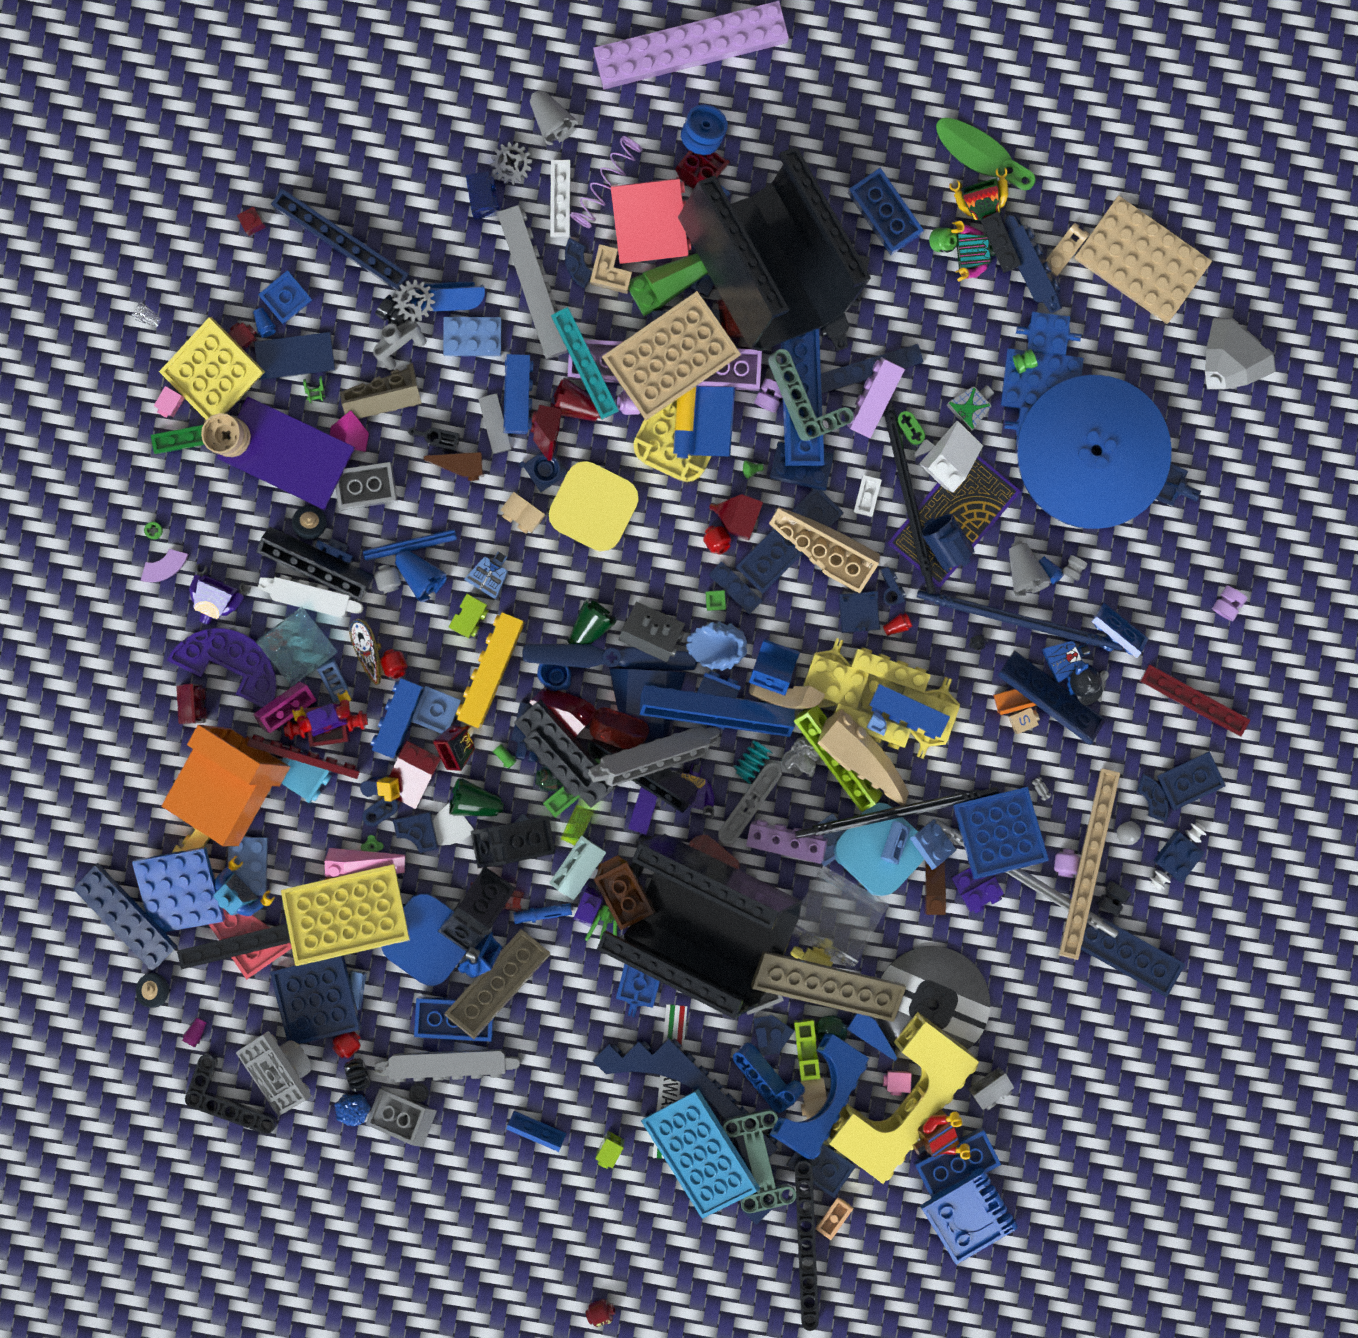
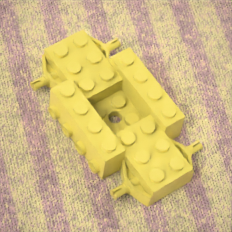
(853, 686)

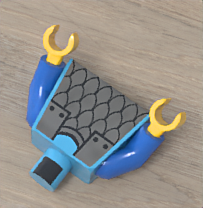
(235, 894)

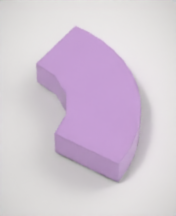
(165, 567)

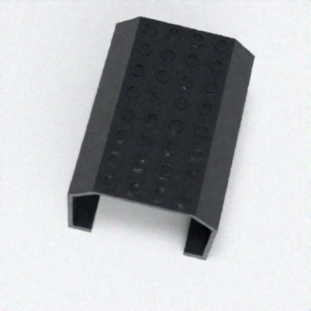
(775, 254)
(704, 926)

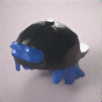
(1085, 684)

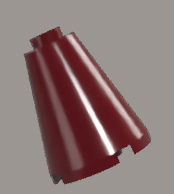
(574, 401)

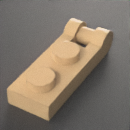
(1066, 249)

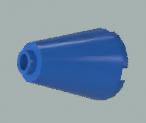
(420, 575)

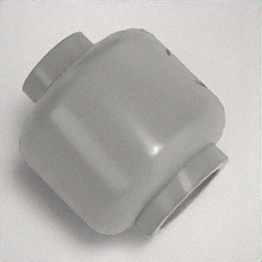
(387, 578)

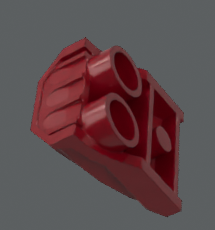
(700, 167)

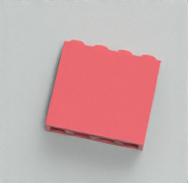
(649, 220)

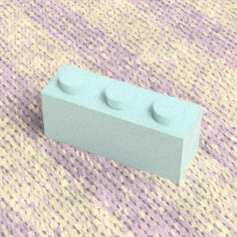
(577, 867)

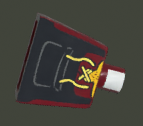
(455, 746)

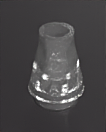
(146, 315)

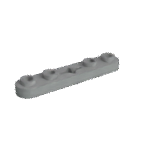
(738, 819)

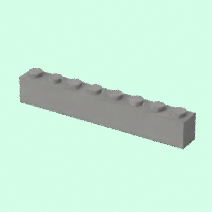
(531, 279)

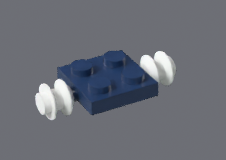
(1178, 856)

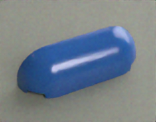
(452, 296)

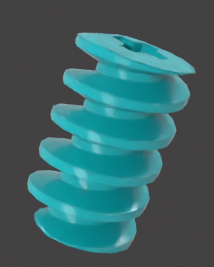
(751, 761)

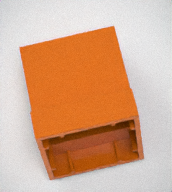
(223, 784)

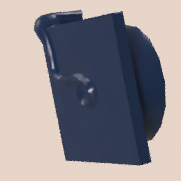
(544, 472)

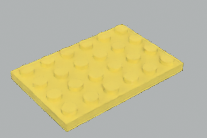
(345, 915)

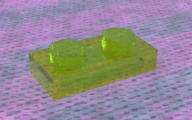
(577, 824)

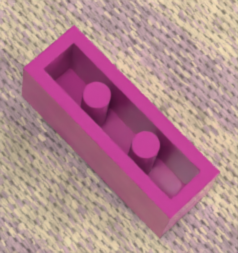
(280, 709)

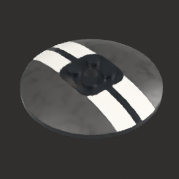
(950, 980)

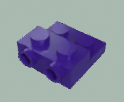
(978, 891)

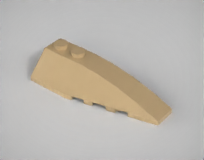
(827, 548)
(859, 752)

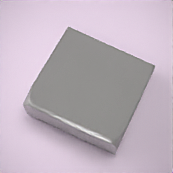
(924, 448)

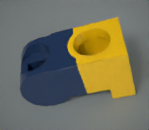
(381, 786)

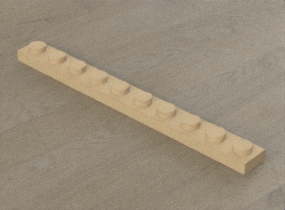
(1089, 864)

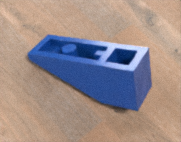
(869, 1031)

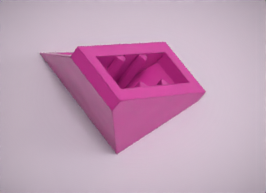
(350, 431)

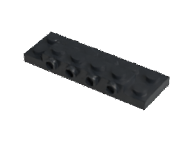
(561, 753)

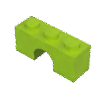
(806, 1049)

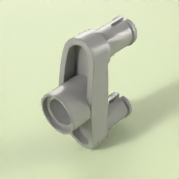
(394, 338)

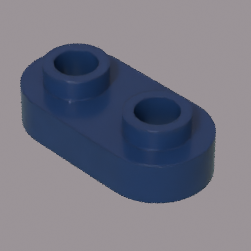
(380, 811)

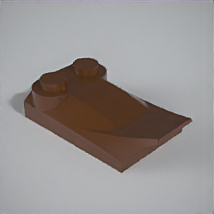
(623, 892)

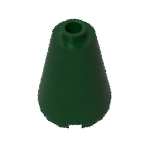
(591, 623)
(473, 800)

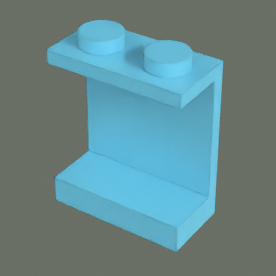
(305, 779)

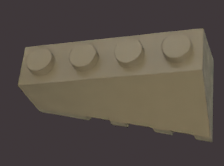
(383, 394)

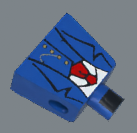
(1064, 658)

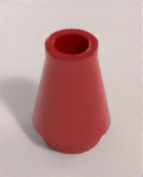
(898, 624)

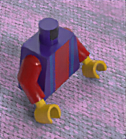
(325, 717)

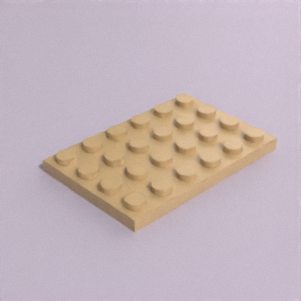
(1142, 259)
(671, 355)

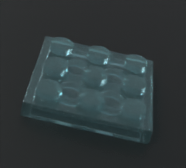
(296, 646)

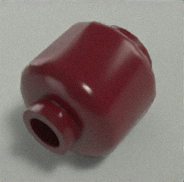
(600, 1313)

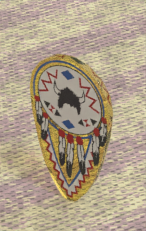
(366, 649)

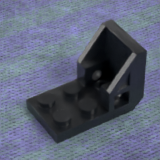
(513, 842)
(477, 910)

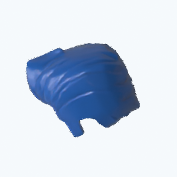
(554, 677)

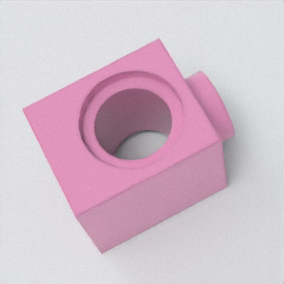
(168, 402)

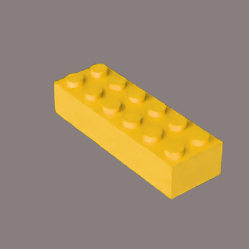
(491, 670)

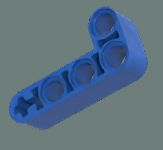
(766, 1080)

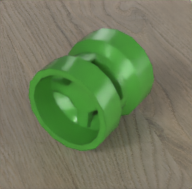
(1025, 361)

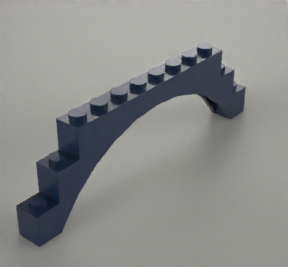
(673, 1063)

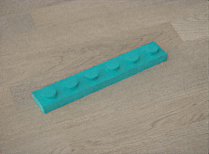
(584, 363)

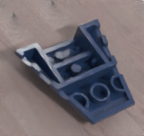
(628, 688)

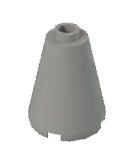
(552, 118)
(1026, 570)

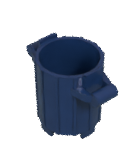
(947, 541)

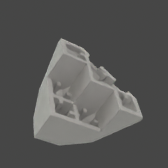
(1235, 356)

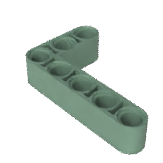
(802, 401)

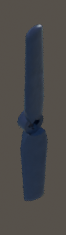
(590, 656)

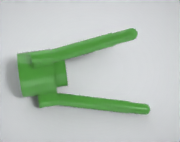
(607, 917)

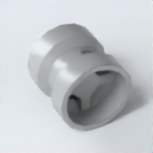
(1074, 568)

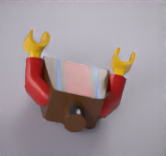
(939, 1136)

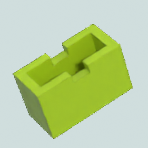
(471, 614)

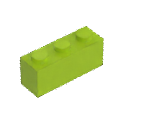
(609, 1150)

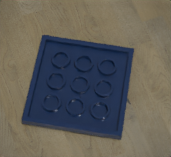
(315, 1000)

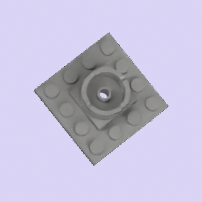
(277, 1071)

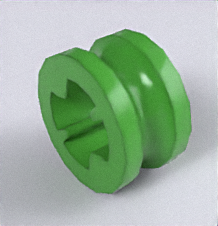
(149, 526)

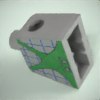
(971, 406)

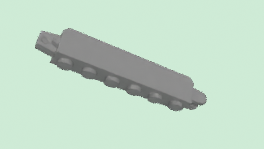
(654, 756)
(447, 1063)

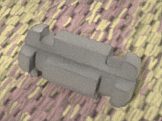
(1041, 788)

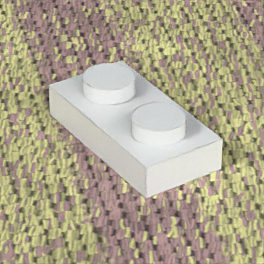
(867, 496)

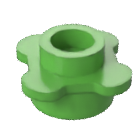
(372, 841)

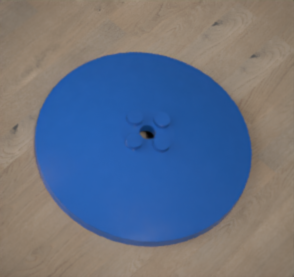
(1058, 458)

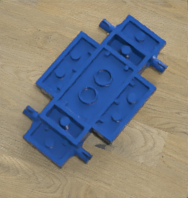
(1048, 340)

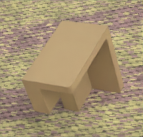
(604, 273)

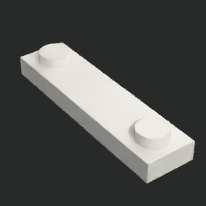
(560, 199)

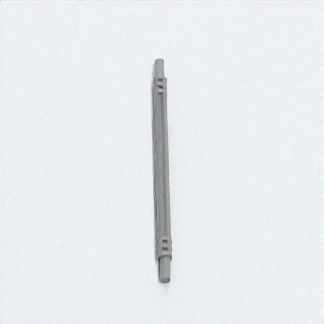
(1038, 886)

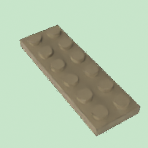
(496, 987)

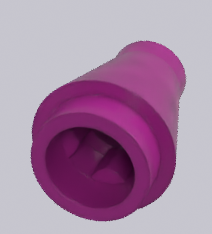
(194, 1033)

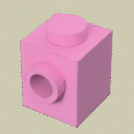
(897, 1082)

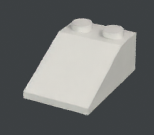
(952, 457)

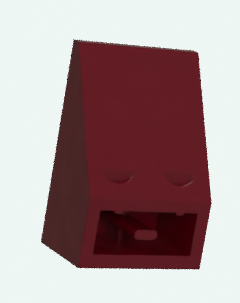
(191, 704)

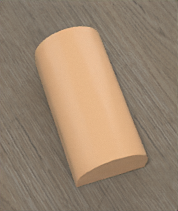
(834, 1218)

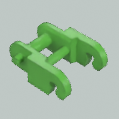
(320, 389)

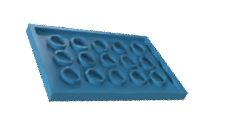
(700, 1154)

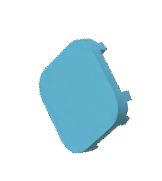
(861, 850)

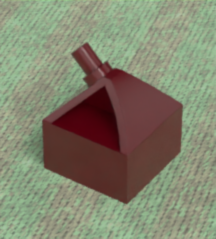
(738, 515)

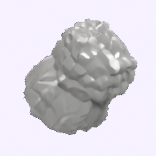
(801, 758)

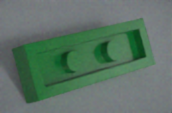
(177, 439)

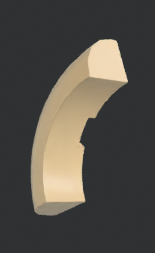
(797, 698)

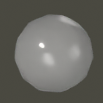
(1128, 833)

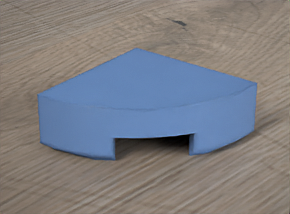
(877, 723)

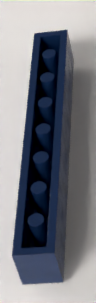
(340, 240)

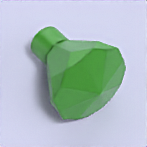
(750, 468)

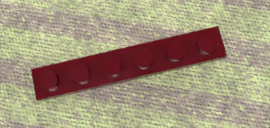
(1194, 700)
(294, 753)

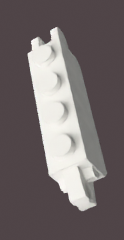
(309, 597)

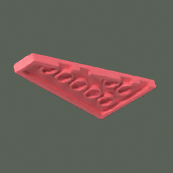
(238, 925)

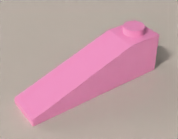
(346, 862)

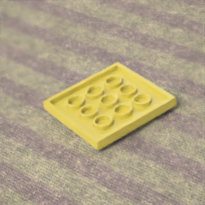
(211, 370)

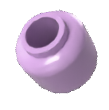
(626, 405)
(1066, 863)

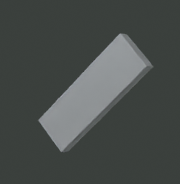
(494, 423)

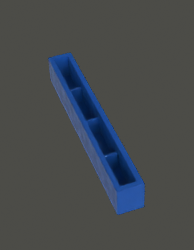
(716, 711)

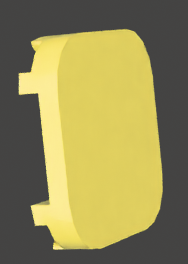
(655, 447)
(593, 506)

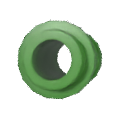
(507, 759)

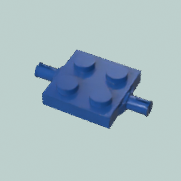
(637, 989)

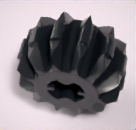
(357, 1074)

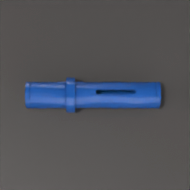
(542, 913)

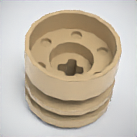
(216, 432)

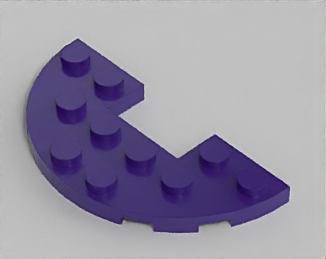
(234, 652)

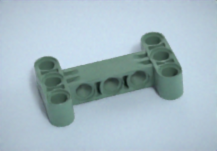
(759, 1160)

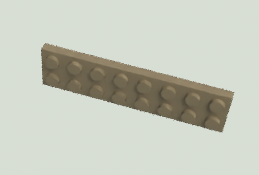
(828, 986)

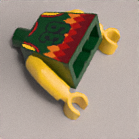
(982, 198)

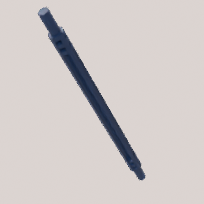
(1019, 620)

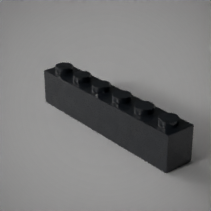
(315, 563)
(663, 784)

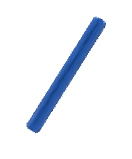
(411, 544)

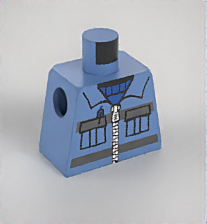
(489, 575)

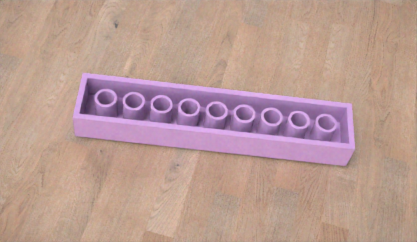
(691, 45)
(741, 373)

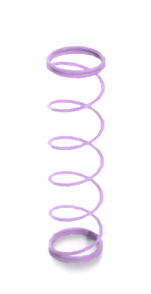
(576, 216)

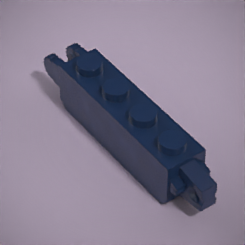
(1034, 268)

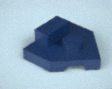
(336, 549)
(771, 1034)

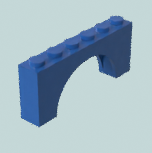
(845, 1068)

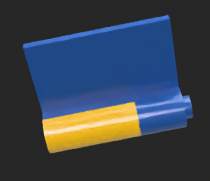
(704, 422)

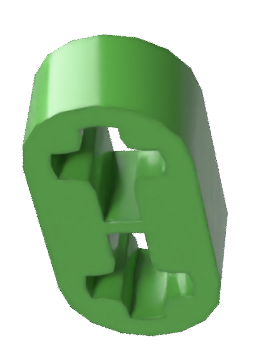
(915, 426)

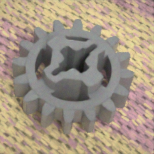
(505, 167)
(409, 288)

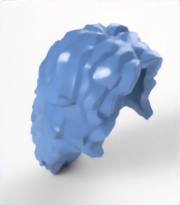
(717, 645)

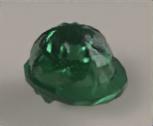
(830, 1025)

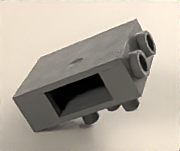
(652, 632)

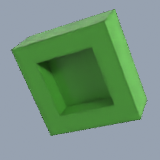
(715, 600)

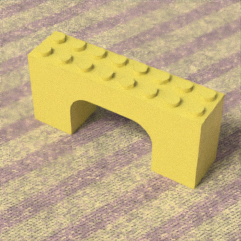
(884, 1144)

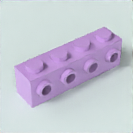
(875, 396)
(783, 841)

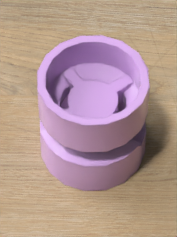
(767, 401)
(1230, 602)

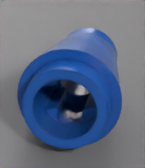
(264, 324)
(1052, 570)

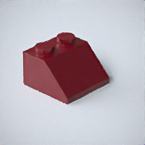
(546, 429)

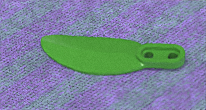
(981, 152)

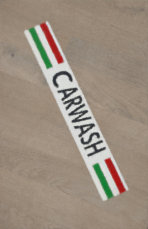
(669, 1088)

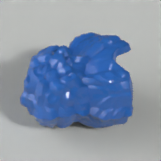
(352, 1109)

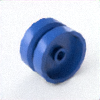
(704, 129)

